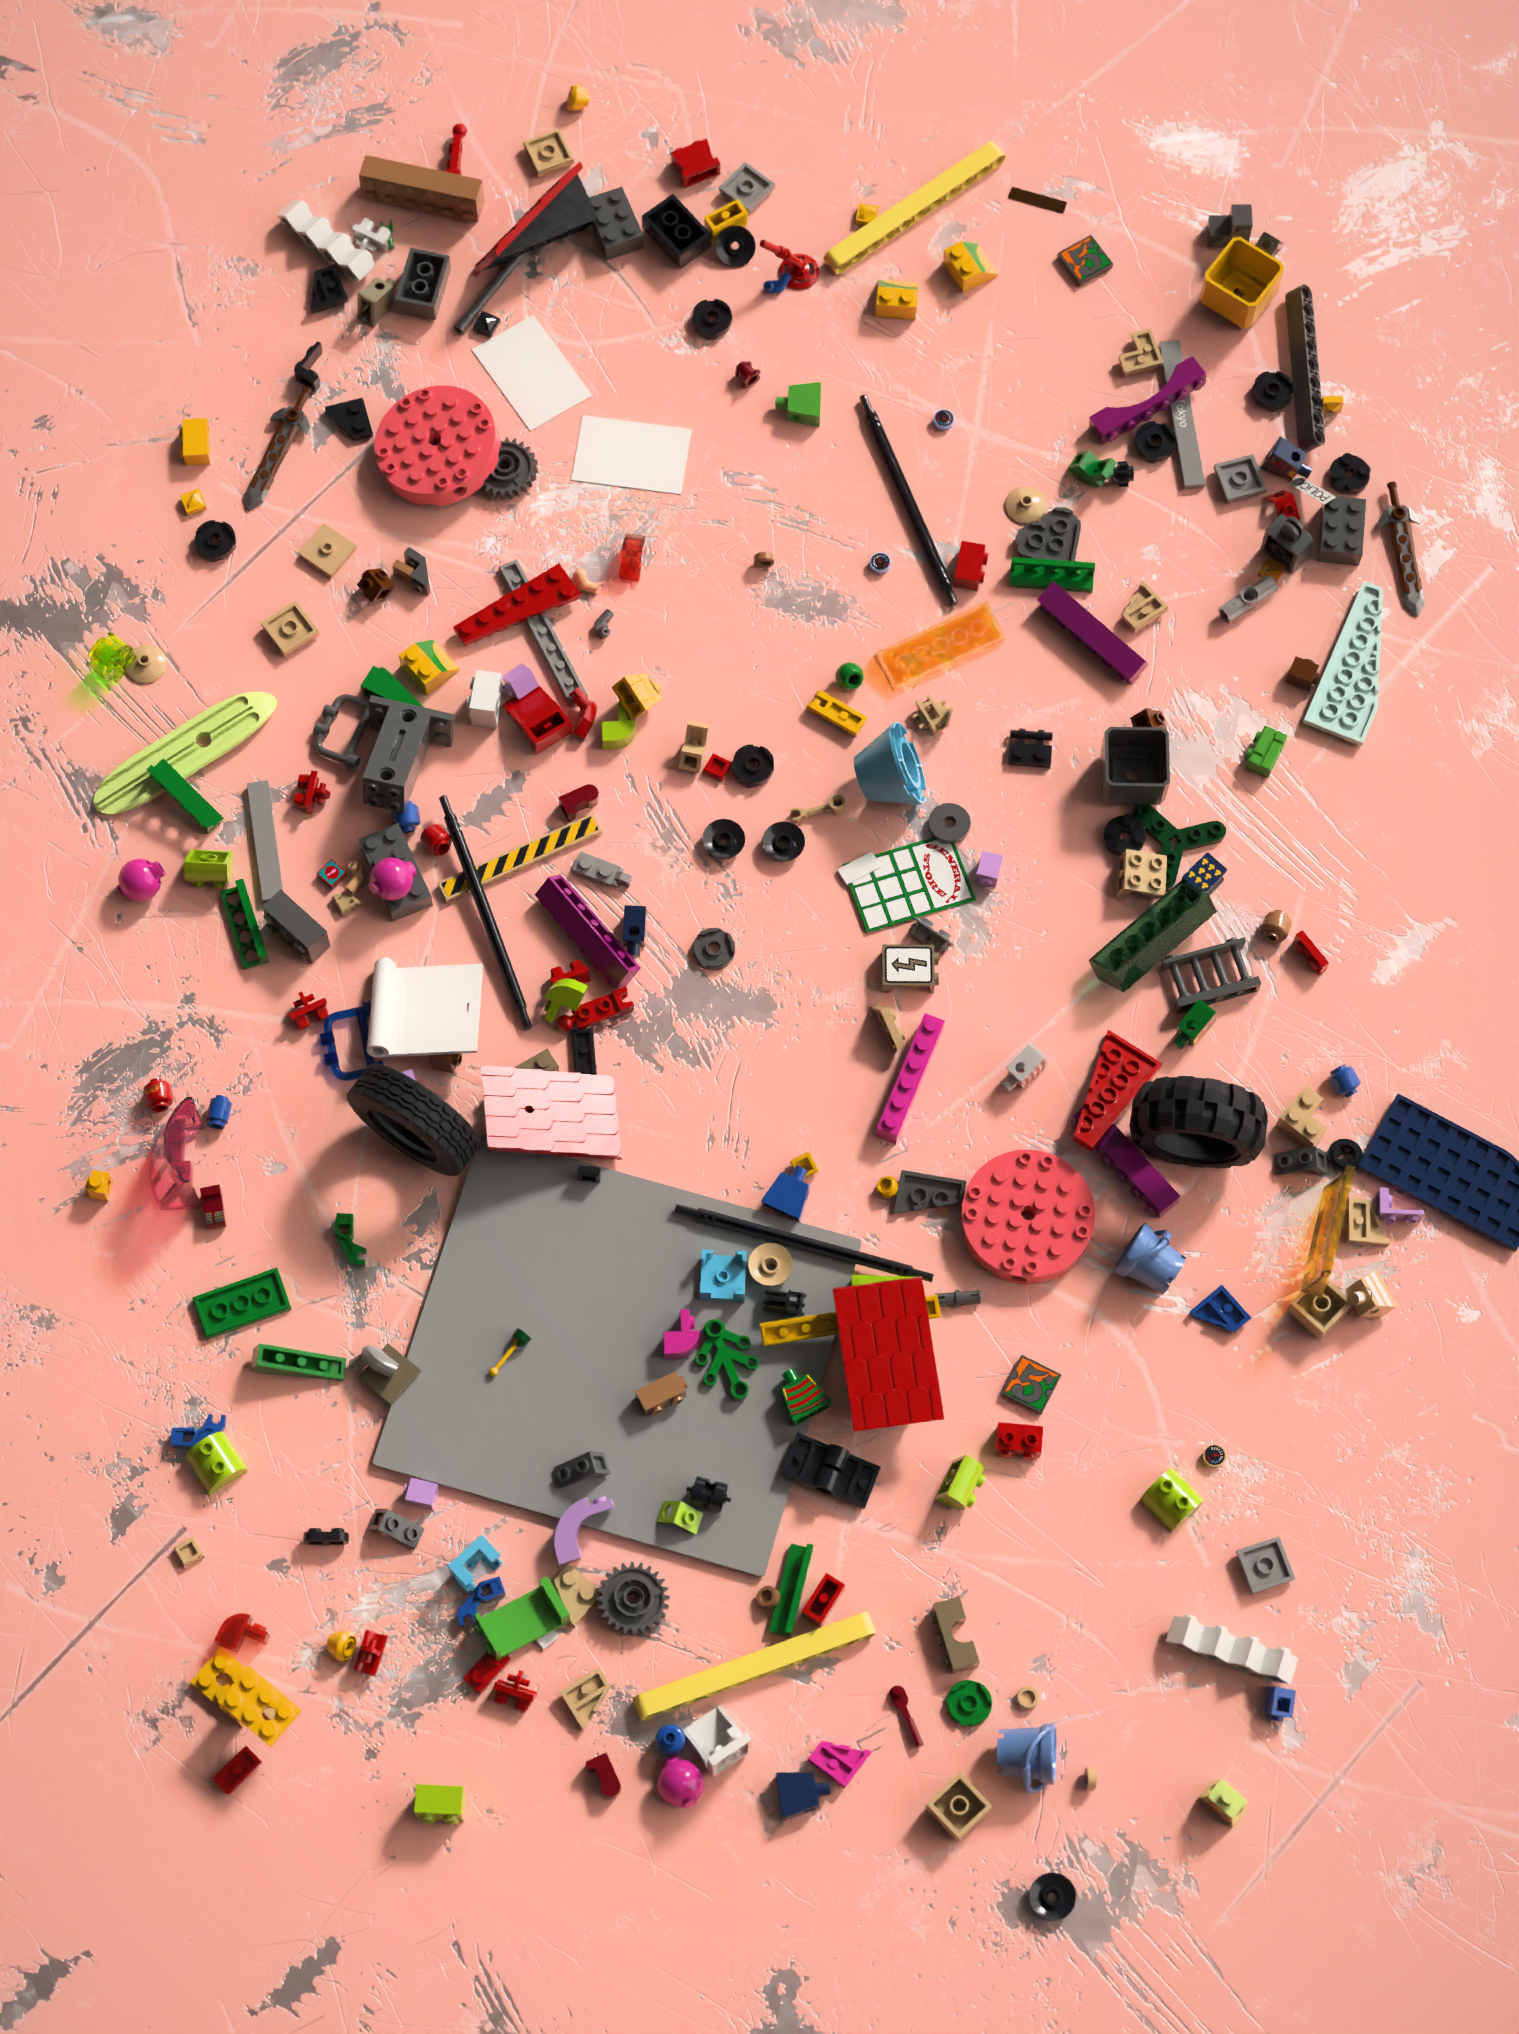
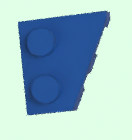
(1221, 1310)

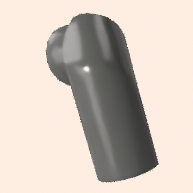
(601, 624)

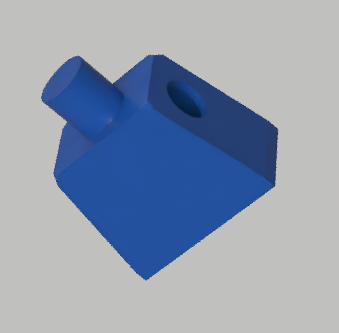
(788, 1194)

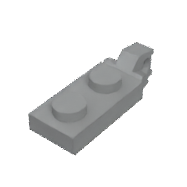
(600, 871)

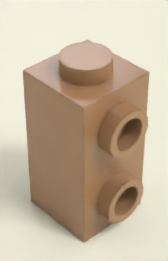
(661, 1393)

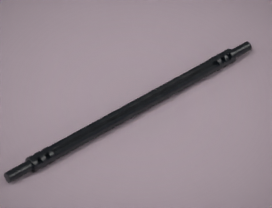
(908, 500)
(485, 912)
(802, 1242)

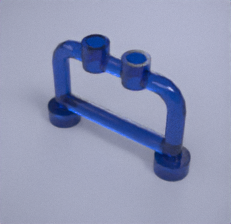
(327, 1039)

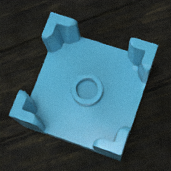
(723, 1276)
(470, 1558)

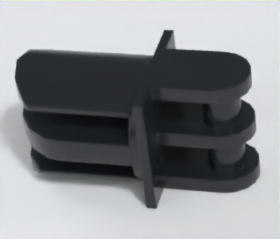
(780, 1301)

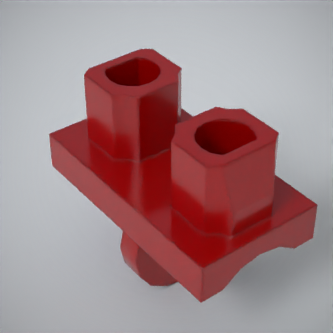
(310, 783)
(578, 972)
(318, 1007)
(370, 1653)
(505, 1688)

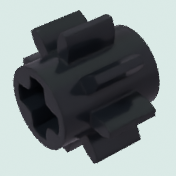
(1123, 474)

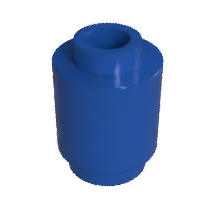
(218, 1112)

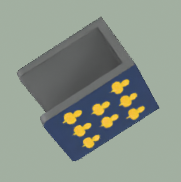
(1206, 874)

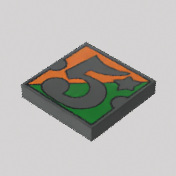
(1085, 260)
(1031, 1384)

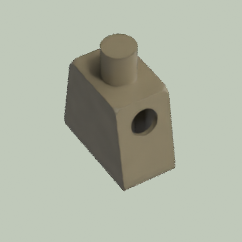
(375, 300)

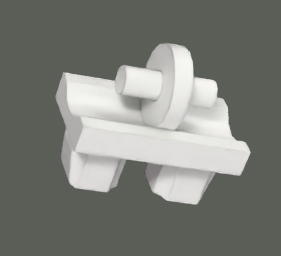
(369, 240)

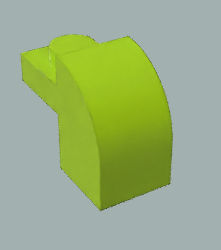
(618, 733)
(565, 993)

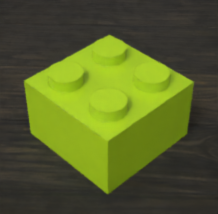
(440, 1803)

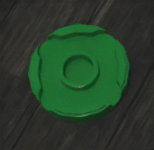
(969, 1703)

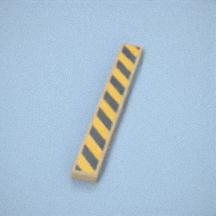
(523, 856)

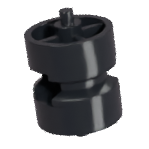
(708, 1494)

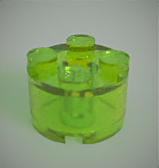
(110, 657)

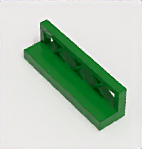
(1066, 574)
(185, 795)
(250, 919)
(791, 1590)

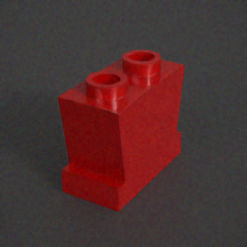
(695, 163)

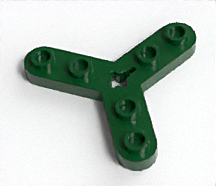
(1188, 838)

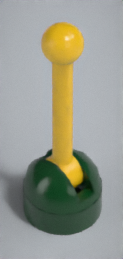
(519, 1339)

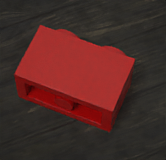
(969, 565)
(823, 1600)

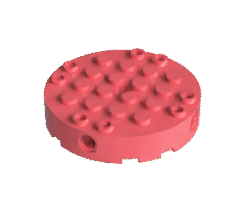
(437, 445)
(1032, 1185)

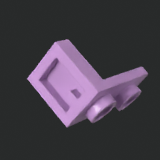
(1384, 1202)

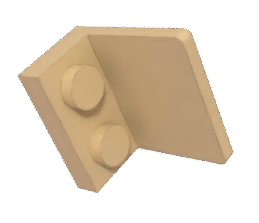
(1141, 873)

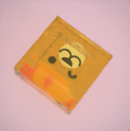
(1272, 569)

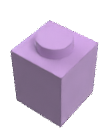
(519, 681)
(989, 869)
(421, 1493)

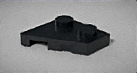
(327, 290)
(352, 418)

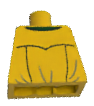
(637, 694)

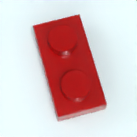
(1314, 957)
(485, 1672)
(237, 1770)

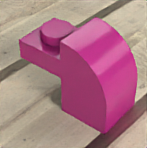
(684, 1342)

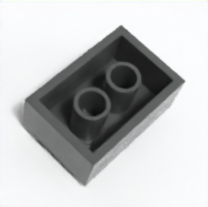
(616, 224)
(423, 283)
(1342, 531)
(295, 927)

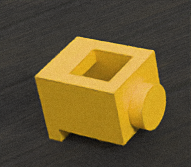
(99, 1185)

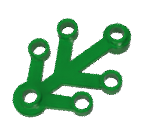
(726, 1356)

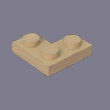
(1145, 357)

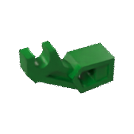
(351, 1250)

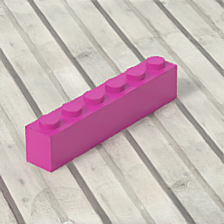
(910, 1078)

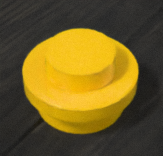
(887, 1186)

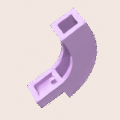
(567, 1530)

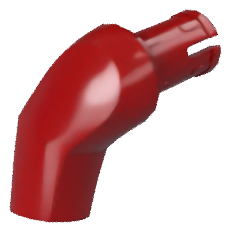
(587, 712)

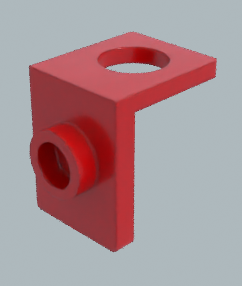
(1284, 504)

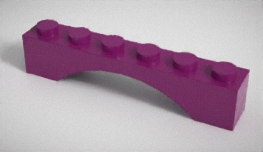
(1113, 421)

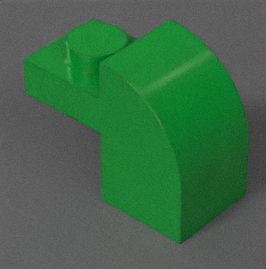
(1091, 469)

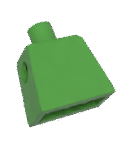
(802, 403)

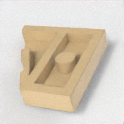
(1143, 608)
(887, 1016)
(1363, 1224)
(576, 1593)
(586, 1696)

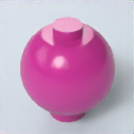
(392, 878)
(140, 879)
(680, 1782)

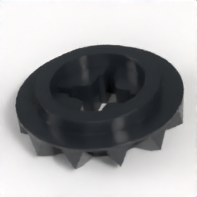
(1348, 1147)

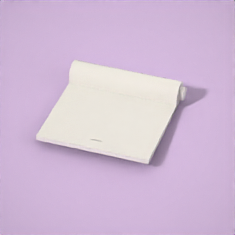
(424, 1009)

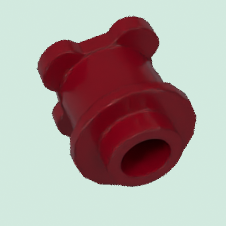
(747, 373)

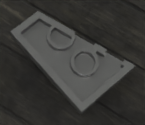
(927, 1191)

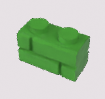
(1265, 752)

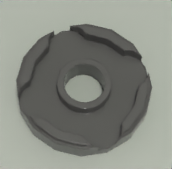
(952, 812)
(710, 960)

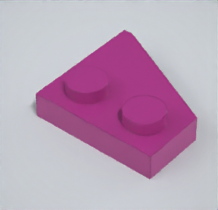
(838, 1761)

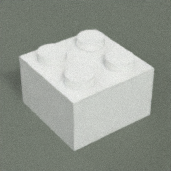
(485, 699)

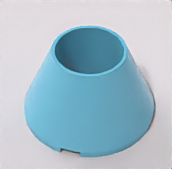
(891, 769)

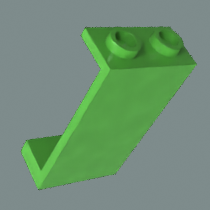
(522, 1620)

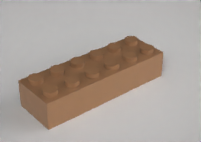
(421, 188)

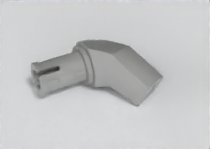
(374, 1358)

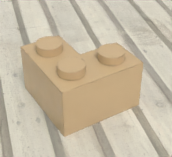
(1299, 1120)

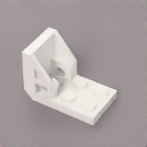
(718, 1740)

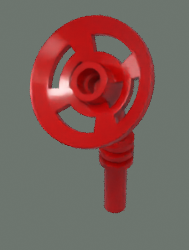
(798, 267)

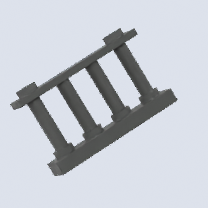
(1226, 990)

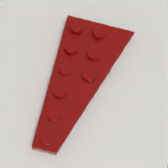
(1114, 1084)

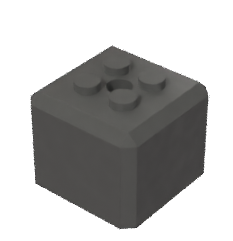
(1140, 751)

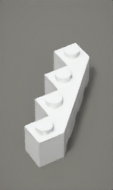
(319, 236)
(1242, 1653)

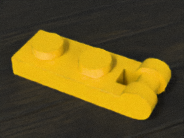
(837, 713)

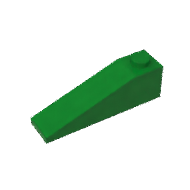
(383, 684)
(296, 1363)

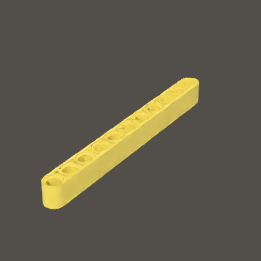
(914, 207)
(754, 1666)

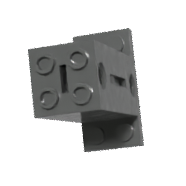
(400, 749)

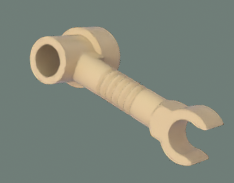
(834, 800)

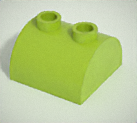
(209, 866)
(215, 1462)
(960, 1483)
(1171, 1499)

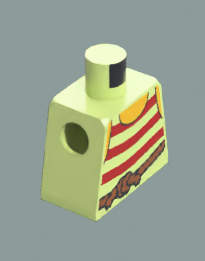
(1224, 1801)

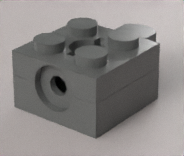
(1287, 542)

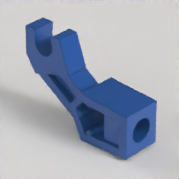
(209, 1428)
(472, 1603)

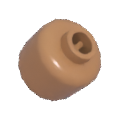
(1276, 926)

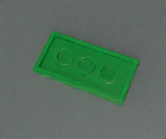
(242, 1303)

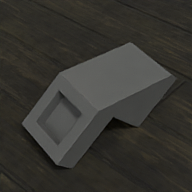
(419, 577)

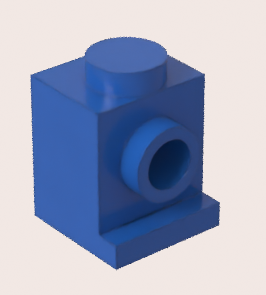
(1285, 1700)

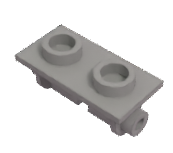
(938, 938)

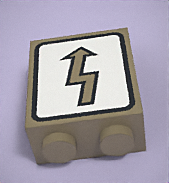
(909, 966)

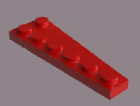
(532, 598)

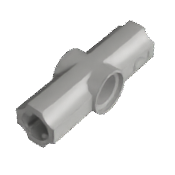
(1257, 592)

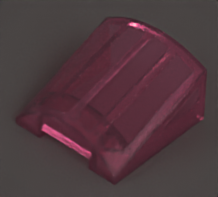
(168, 1171)

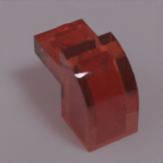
(631, 557)
(236, 1628)

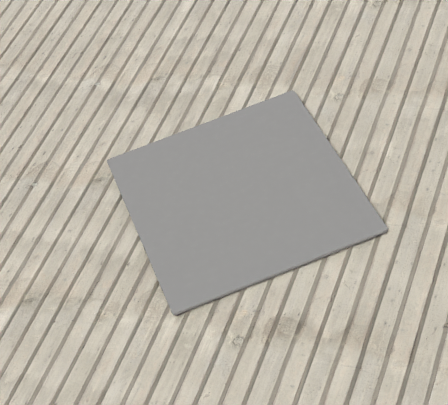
(594, 1287)

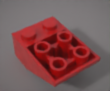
(538, 719)

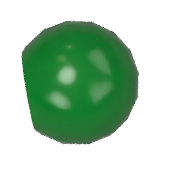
(849, 676)

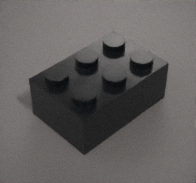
(676, 231)

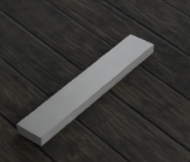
(265, 839)

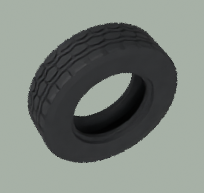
(413, 1119)

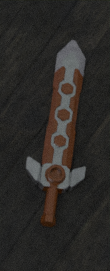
(290, 421)
(1399, 523)

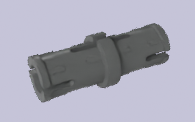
(959, 1298)

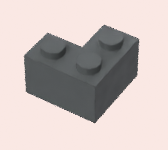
(1225, 227)

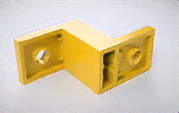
(246, 1697)

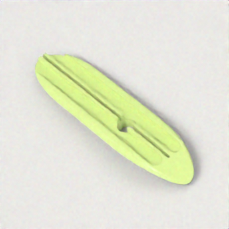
(225, 723)

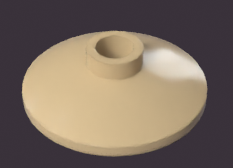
(1022, 512)
(149, 671)
(770, 1254)

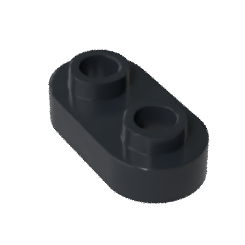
(316, 1536)

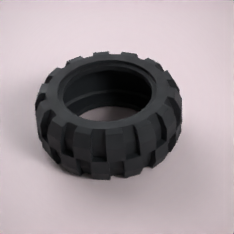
(1198, 1122)

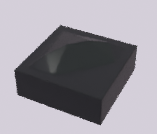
(486, 324)
(589, 1173)

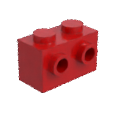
(1019, 1440)

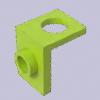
(681, 1515)

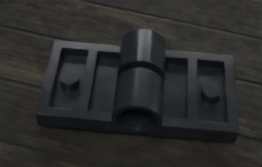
(830, 1470)

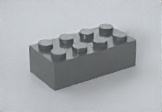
(392, 843)

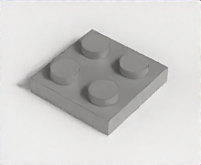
(747, 186)
(1240, 478)
(1265, 1565)

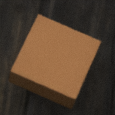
(402, 571)

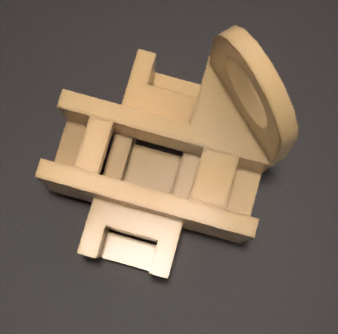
(928, 717)

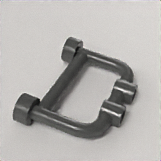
(322, 730)

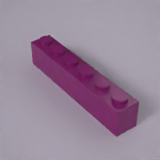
(1094, 633)
(587, 931)
(1134, 1170)

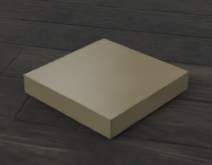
(393, 1387)

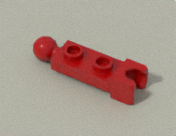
(455, 149)
(597, 1011)

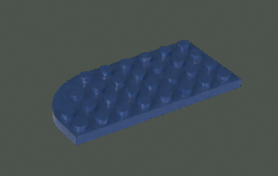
(1447, 1170)

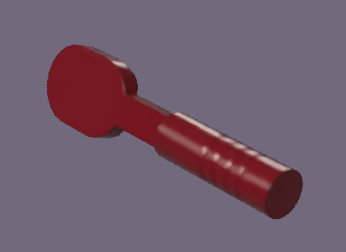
(900, 1700)

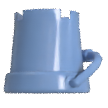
(1150, 1259)
(1029, 1755)

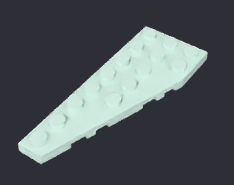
(1350, 685)

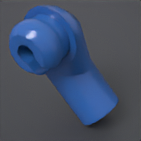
(777, 286)

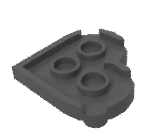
(1051, 538)

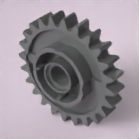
(519, 475)
(627, 1615)

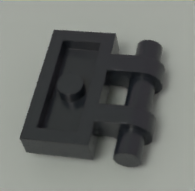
(1030, 754)

